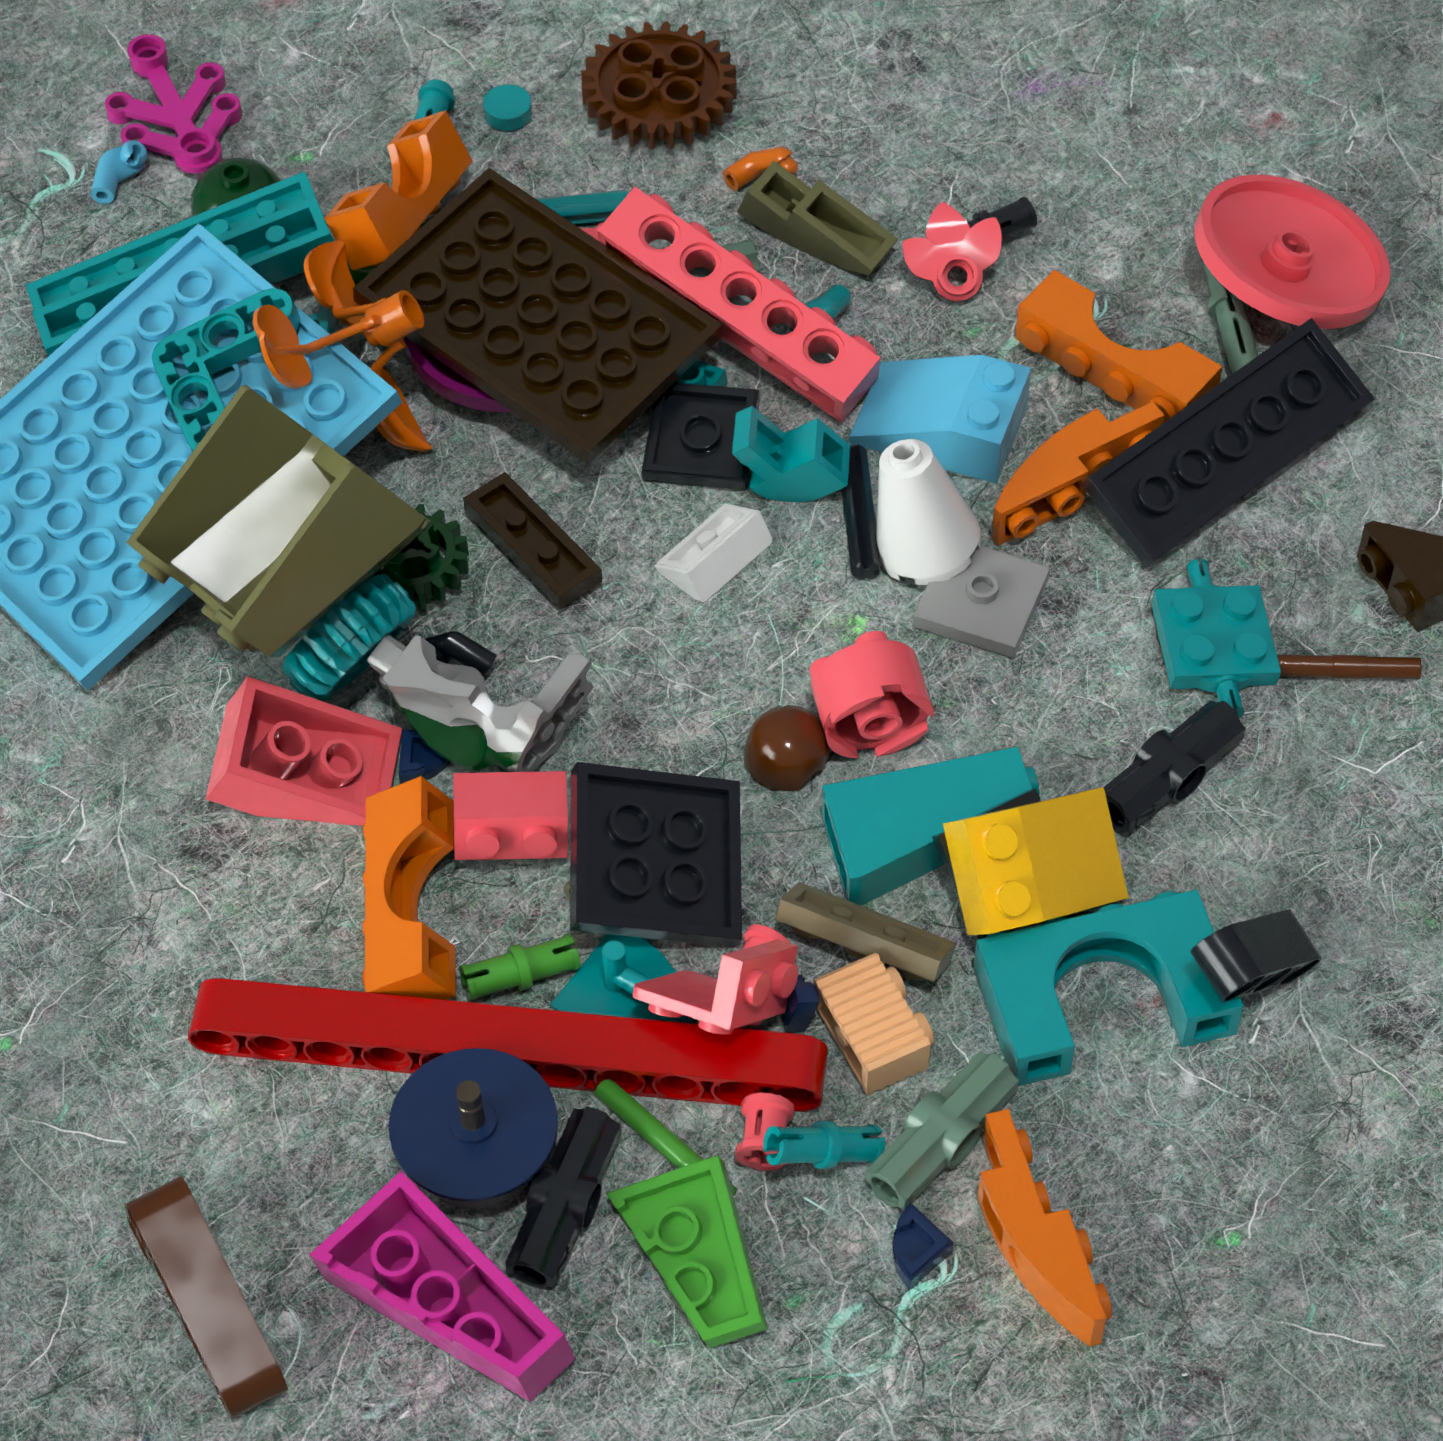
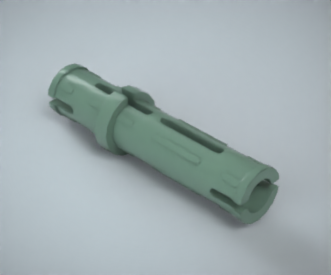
(1221, 312)

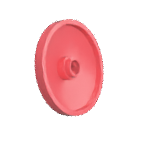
(1291, 251)

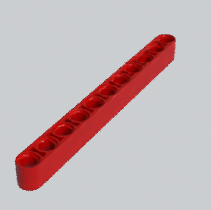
(562, 1046)

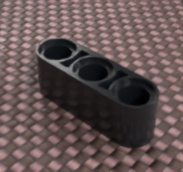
(1255, 955)

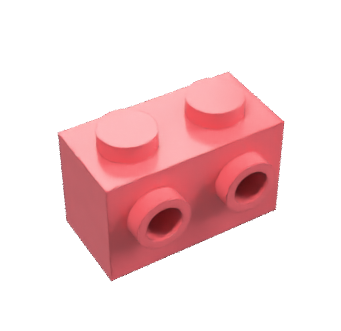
(510, 815)

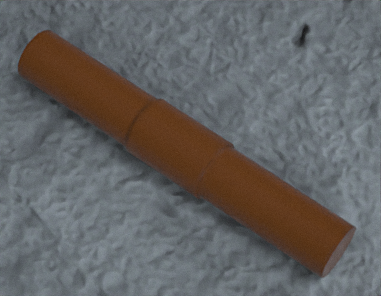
(1350, 666)

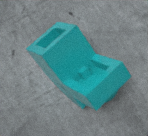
(790, 464)

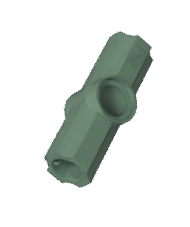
(941, 1130)

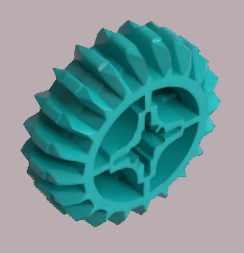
(345, 637)

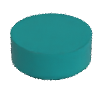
(507, 107)

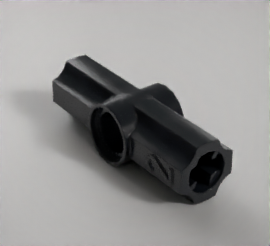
(1172, 764)
(563, 1198)

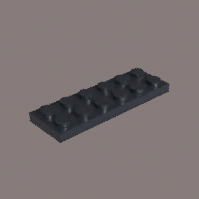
(1227, 442)

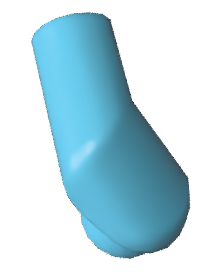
(116, 167)

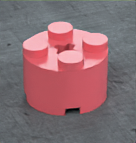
(871, 696)

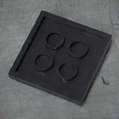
(655, 855)

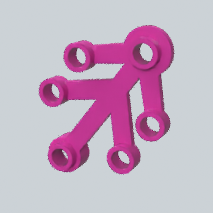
(193, 147)

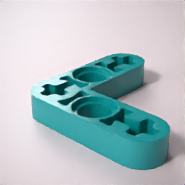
(205, 359)

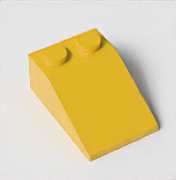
(1035, 862)

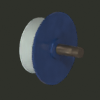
(473, 1126)

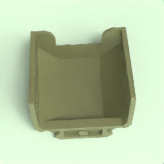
(270, 526)

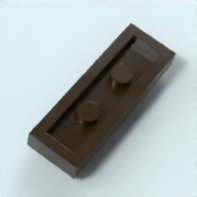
(532, 540)

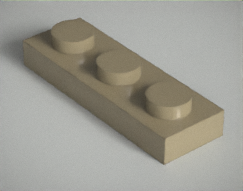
(864, 932)

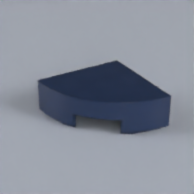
(418, 758)
(800, 1006)
(918, 1246)

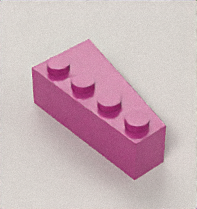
(438, 1284)

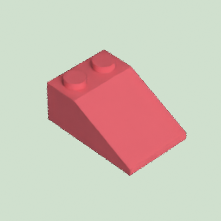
(299, 757)

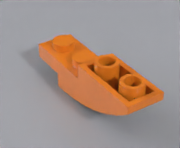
(1053, 474)
(1038, 1244)

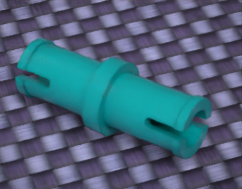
(823, 1144)

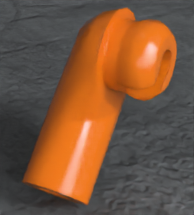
(755, 164)

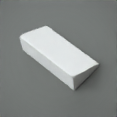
(716, 551)

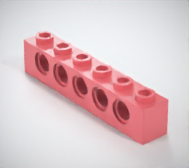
(830, 386)

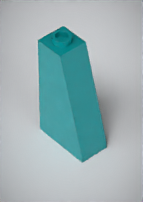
(886, 821)

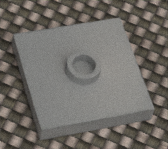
(986, 602)

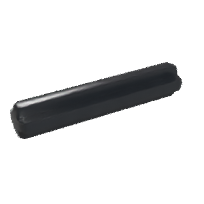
(860, 517)

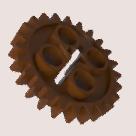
(659, 85)

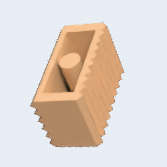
(873, 1022)

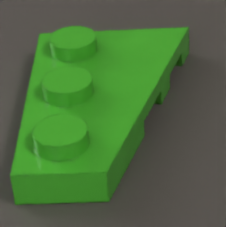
(698, 1246)

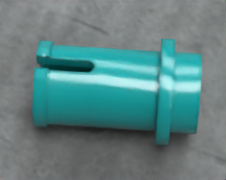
(434, 98)

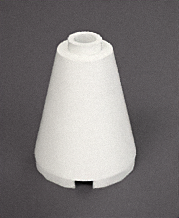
(921, 516)

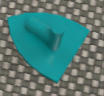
(608, 979)

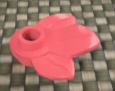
(953, 245)

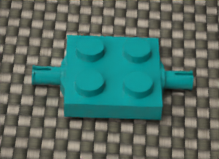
(1215, 636)

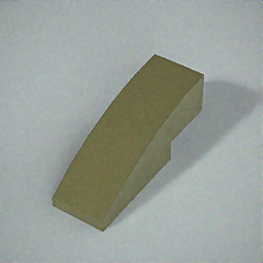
(815, 221)

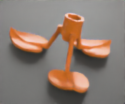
(383, 324)

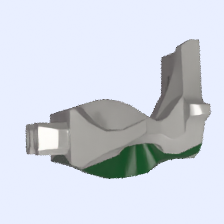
(460, 721)

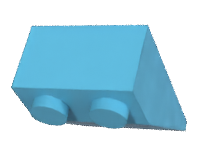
(955, 404)

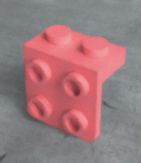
(748, 989)

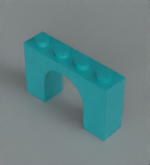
(1153, 936)

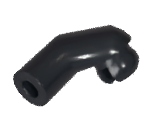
(458, 648)

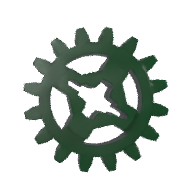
(422, 568)

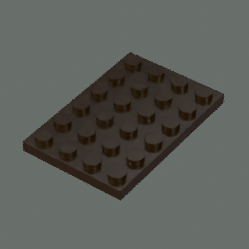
(542, 314)

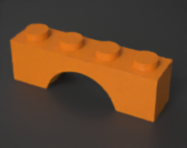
(425, 166)
(1061, 326)
(404, 840)

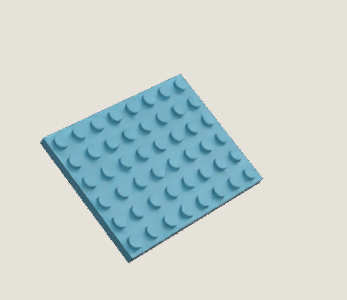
(98, 444)

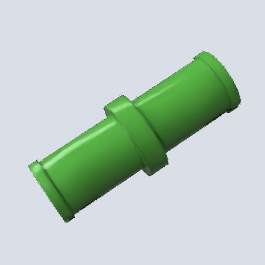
(519, 967)

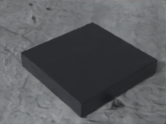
(694, 436)

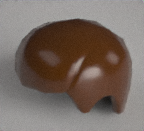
(786, 748)

